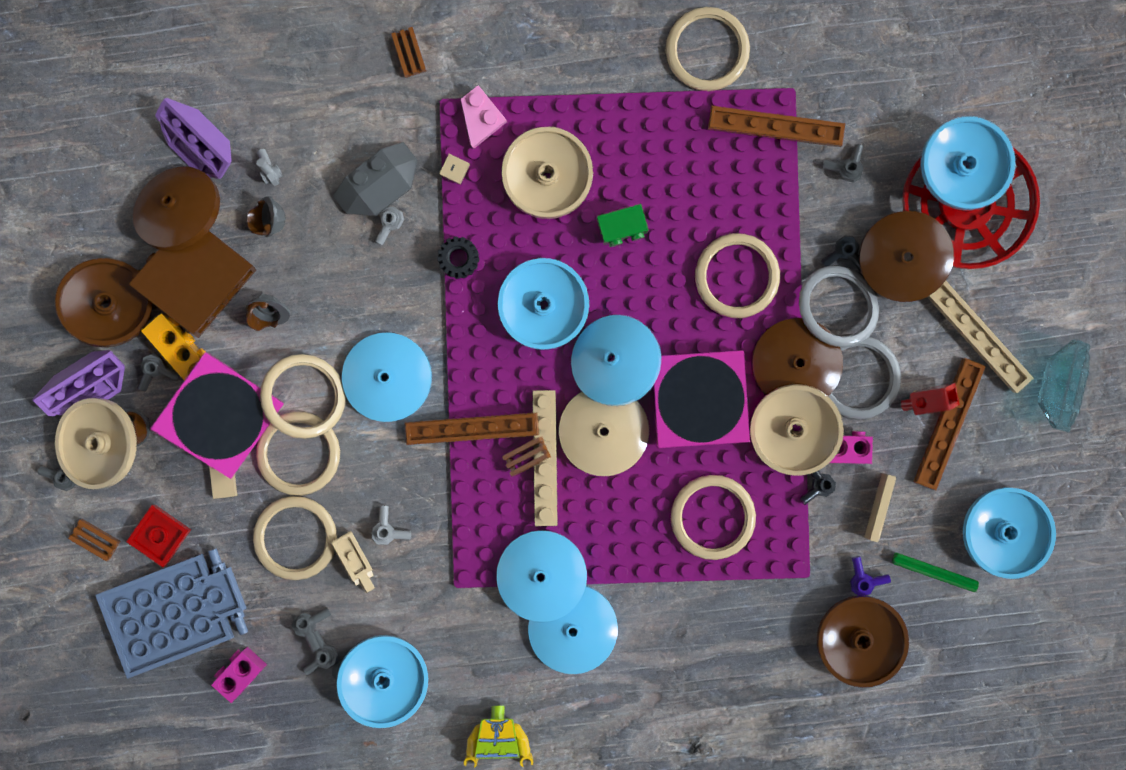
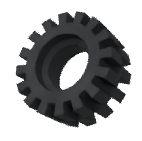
(458, 271)

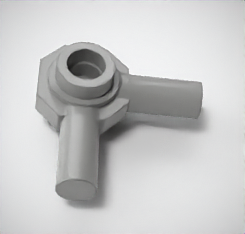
(269, 173)
(391, 220)
(384, 533)

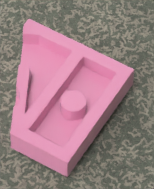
(480, 116)

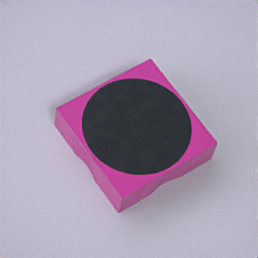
(701, 400)
(215, 416)

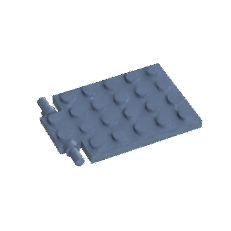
(172, 613)

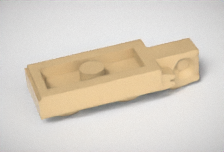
(354, 561)

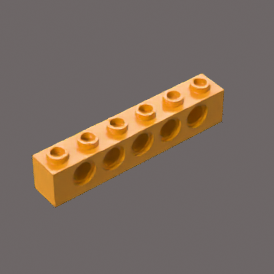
(158, 333)

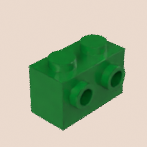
(622, 225)

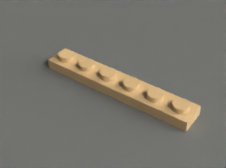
(980, 337)
(546, 472)

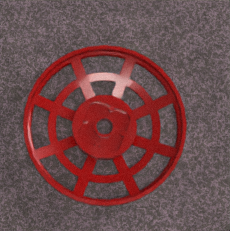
(976, 219)

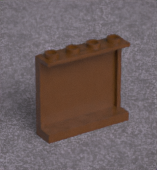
(193, 281)

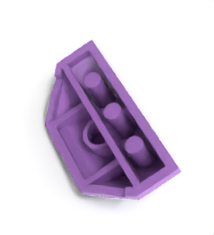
(194, 138)
(92, 376)

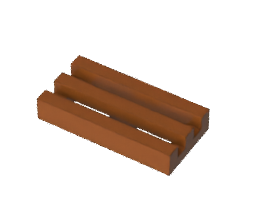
(402, 34)
(511, 463)
(91, 548)

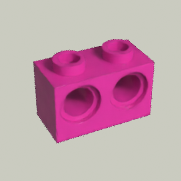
(847, 453)
(241, 676)

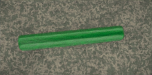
(935, 572)

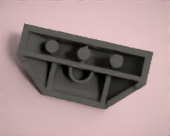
(378, 181)

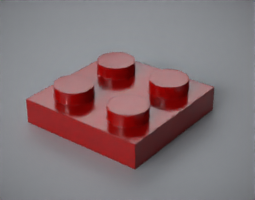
(158, 535)

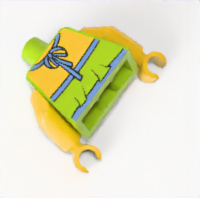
(497, 739)

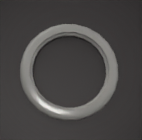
(811, 324)
(892, 391)

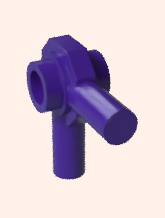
(861, 582)

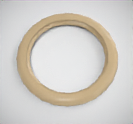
(680, 72)
(763, 250)
(277, 421)
(295, 489)
(736, 545)
(267, 561)

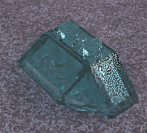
(1065, 384)

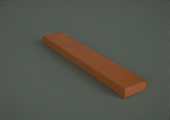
(776, 126)
(949, 426)
(472, 428)

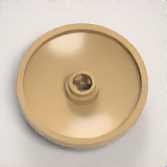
(544, 152)
(95, 443)
(800, 450)
(597, 453)

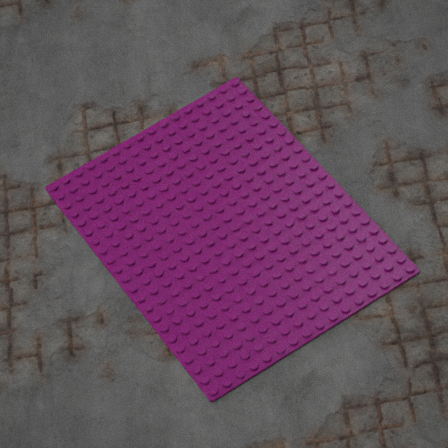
(692, 191)

